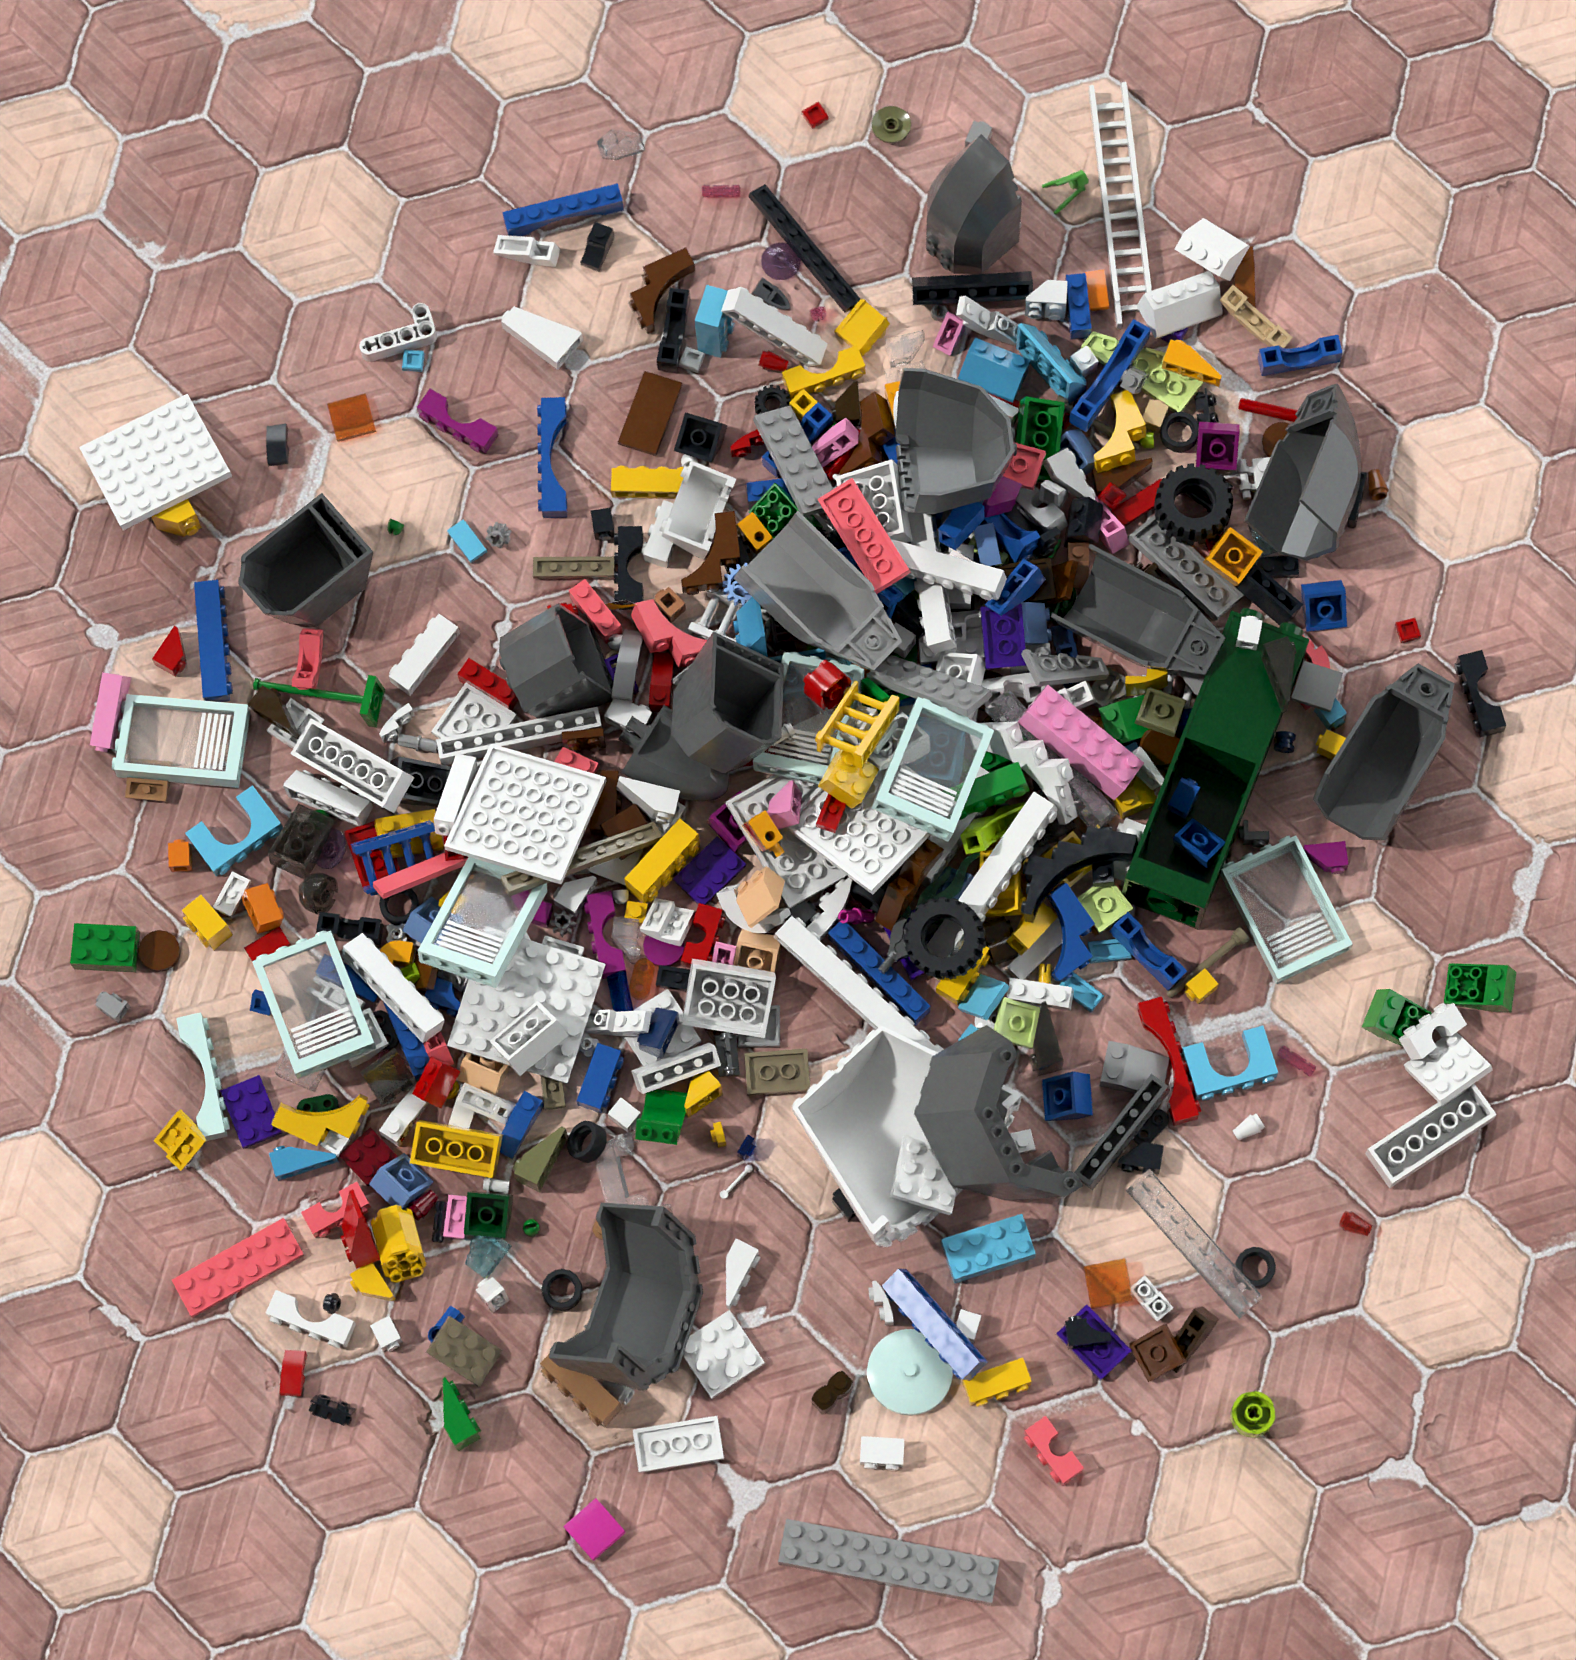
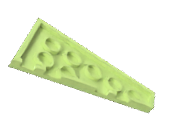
(1161, 384)

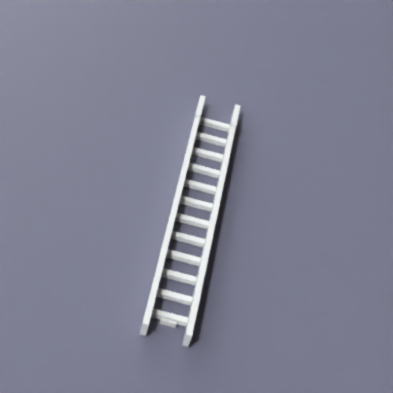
(1122, 197)

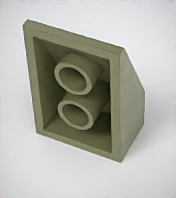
(538, 1162)

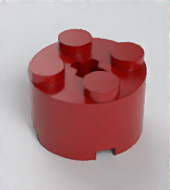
(826, 685)

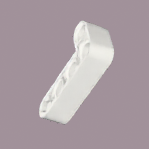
(396, 336)

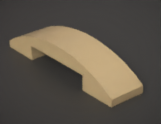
(1253, 320)

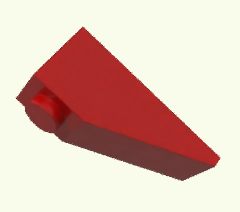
(661, 683)

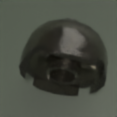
(317, 892)

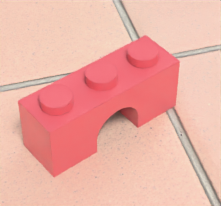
(590, 603)
(322, 1222)
(1062, 1467)

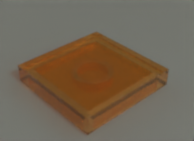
(351, 417)
(1108, 1283)

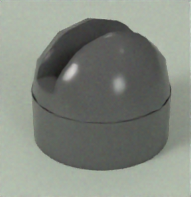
(942, 312)

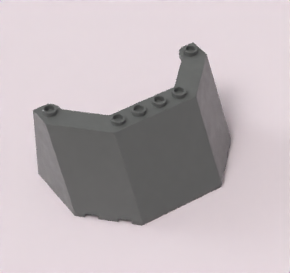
(967, 1130)
(643, 1300)

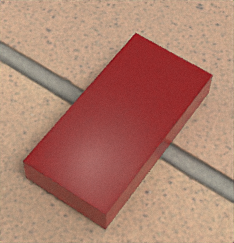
(267, 944)

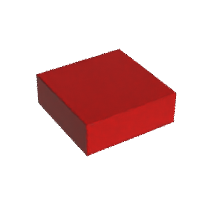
(815, 115)
(1111, 496)
(1408, 630)

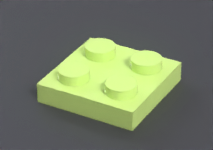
(1105, 906)
(1017, 1022)

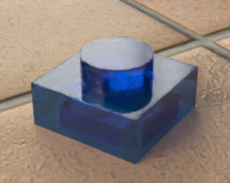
(747, 1148)

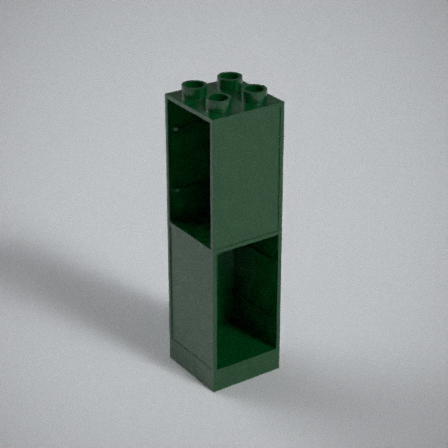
(1224, 756)

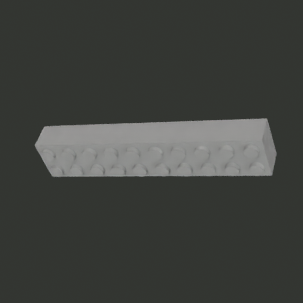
(888, 1562)

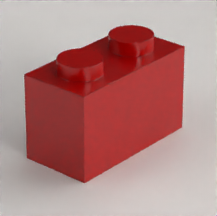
(436, 1082)

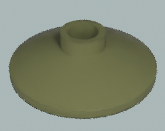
(891, 116)

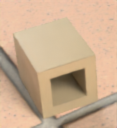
(1154, 415)

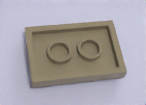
(777, 1072)
(464, 1351)

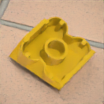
(862, 327)

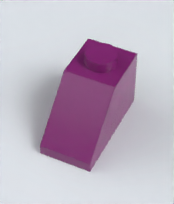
(1328, 856)

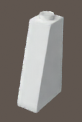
(542, 336)
(455, 792)

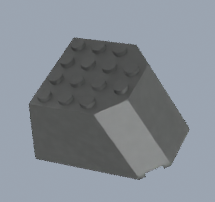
(307, 566)
(555, 664)
(728, 705)

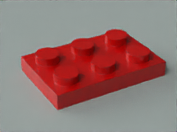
(361, 833)

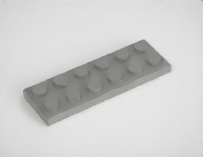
(794, 458)
(1186, 569)
(929, 684)

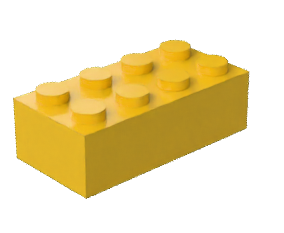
(662, 862)
(456, 1149)

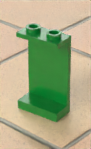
(662, 1117)

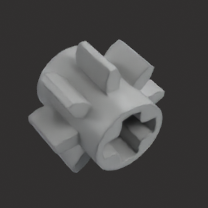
(498, 535)
(558, 920)

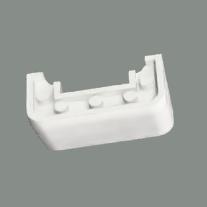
(692, 514)

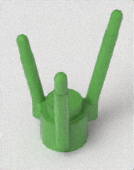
(1075, 180)

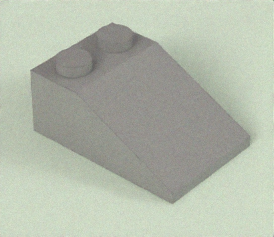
(1129, 1067)

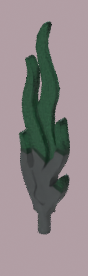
(897, 945)

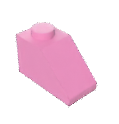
(786, 806)

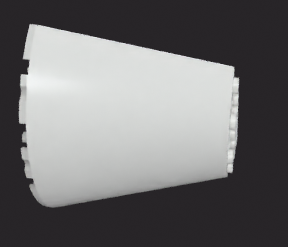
(860, 1122)

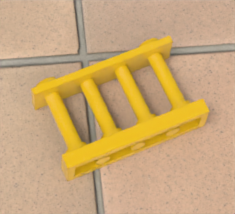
(870, 738)

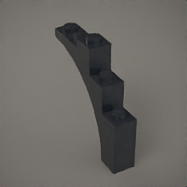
(1096, 847)

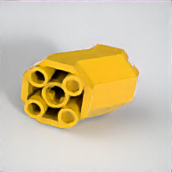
(398, 1243)

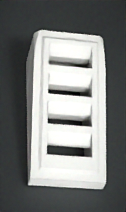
(1148, 770)

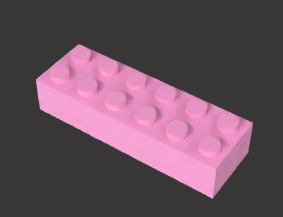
(1081, 742)

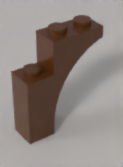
(658, 279)
(875, 431)
(723, 552)
(904, 887)

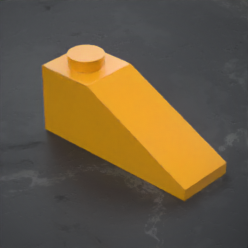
(1187, 362)

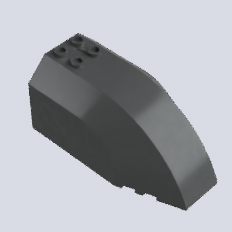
(973, 210)
(1310, 479)
(1141, 618)
(1386, 755)

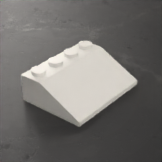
(883, 493)
(728, 998)

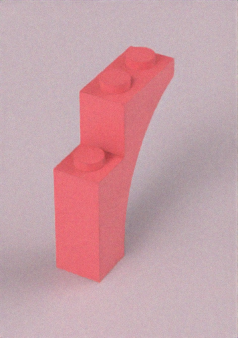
(662, 635)

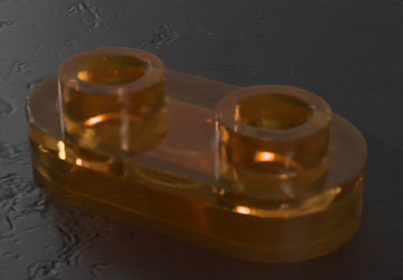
(641, 978)

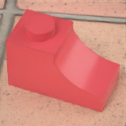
(438, 1049)

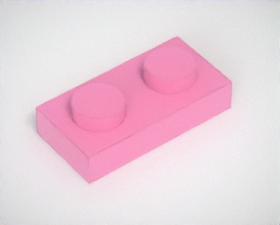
(455, 1217)

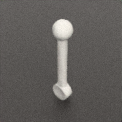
(724, 1194)

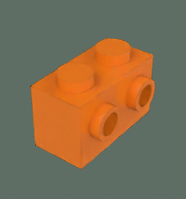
(262, 908)

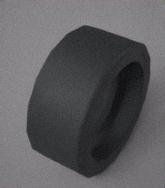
(1179, 446)
(868, 900)
(395, 920)
(596, 1145)
(1257, 1251)
(562, 1273)

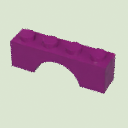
(477, 434)
(601, 910)

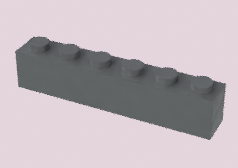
(1122, 1131)

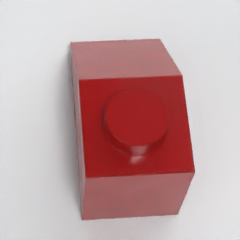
(171, 653)

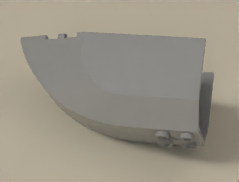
(820, 596)

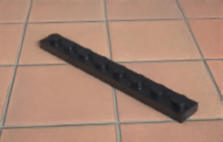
(804, 248)

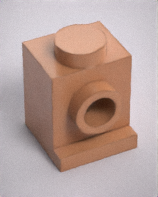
(669, 596)

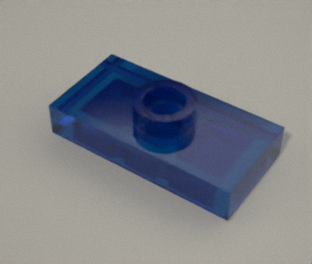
(619, 992)

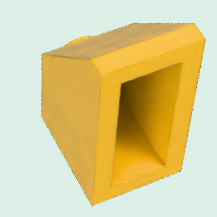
(370, 1283)

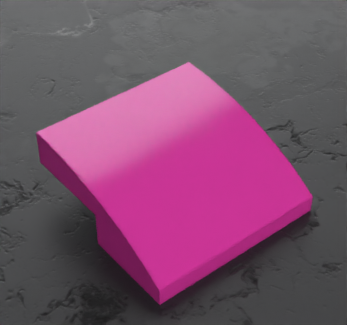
(594, 1529)

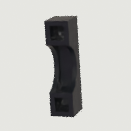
(674, 330)
(629, 545)
(1487, 717)

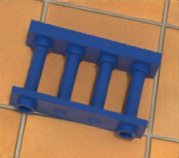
(384, 841)

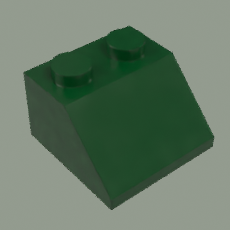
(487, 1214)

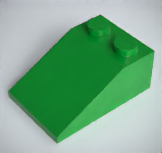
(1120, 720)

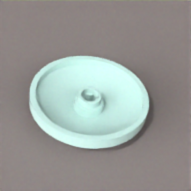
(908, 1373)

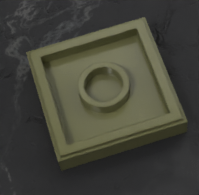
(1160, 711)

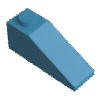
(295, 1161)

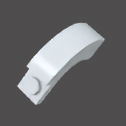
(727, 899)

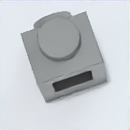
(1133, 379)
(112, 1006)

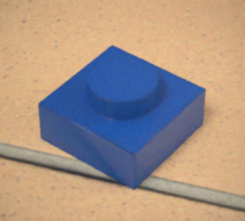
(259, 1003)

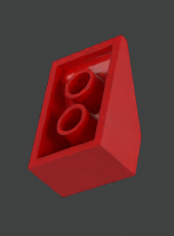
(357, 1234)

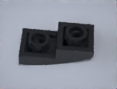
(276, 445)

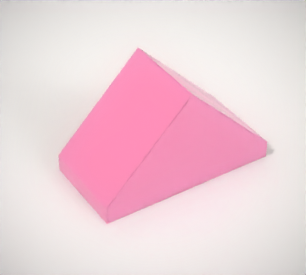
(949, 333)
(724, 953)

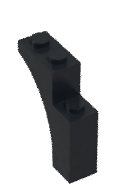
(1048, 536)

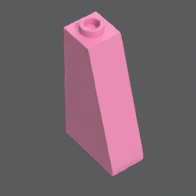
(108, 710)

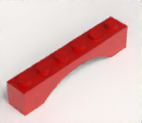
(1155, 1019)

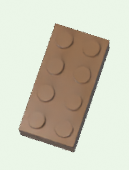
(584, 1390)

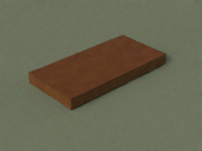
(650, 413)

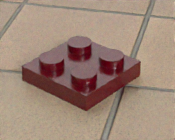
(367, 1155)

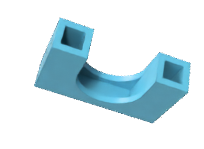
(222, 856)
(1209, 1082)

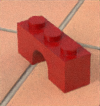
(487, 682)
(709, 920)

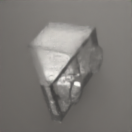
(625, 937)

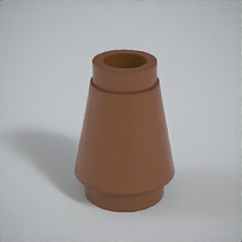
(1377, 486)

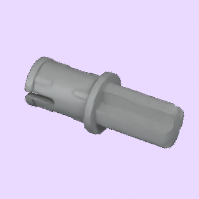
(417, 743)

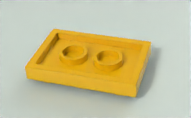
(396, 822)

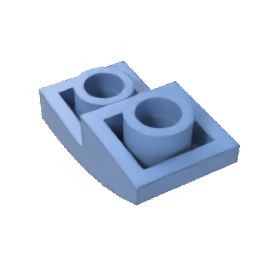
(987, 545)

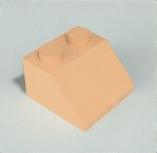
(760, 895)
(757, 951)
(483, 1073)

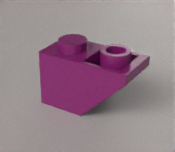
(1002, 498)

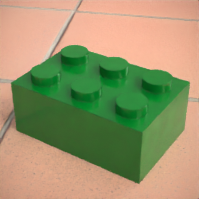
(105, 947)

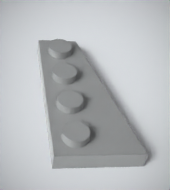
(1063, 669)

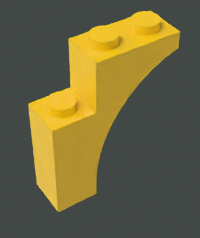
(1128, 428)
(1028, 932)
(312, 1125)

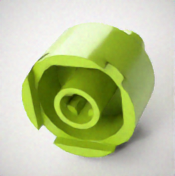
(1253, 1426)

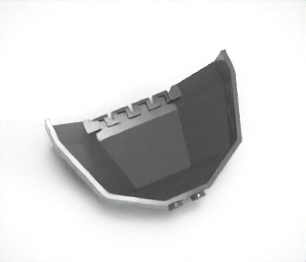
(950, 442)

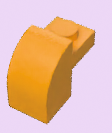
(399, 952)

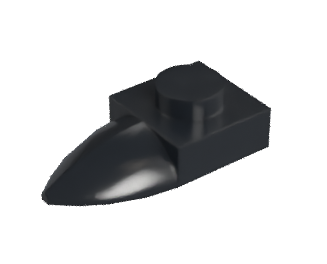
(770, 294)

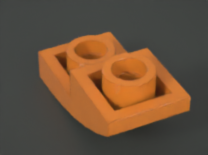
(1097, 290)

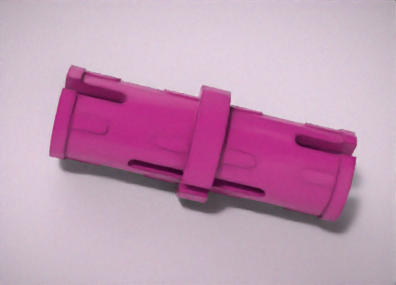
(856, 916)

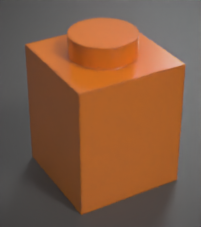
(180, 856)

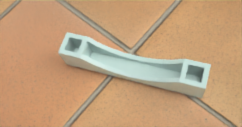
(210, 1117)

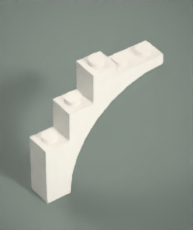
(1049, 774)

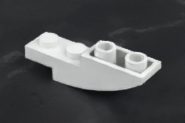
(985, 322)
(831, 905)
(618, 1023)

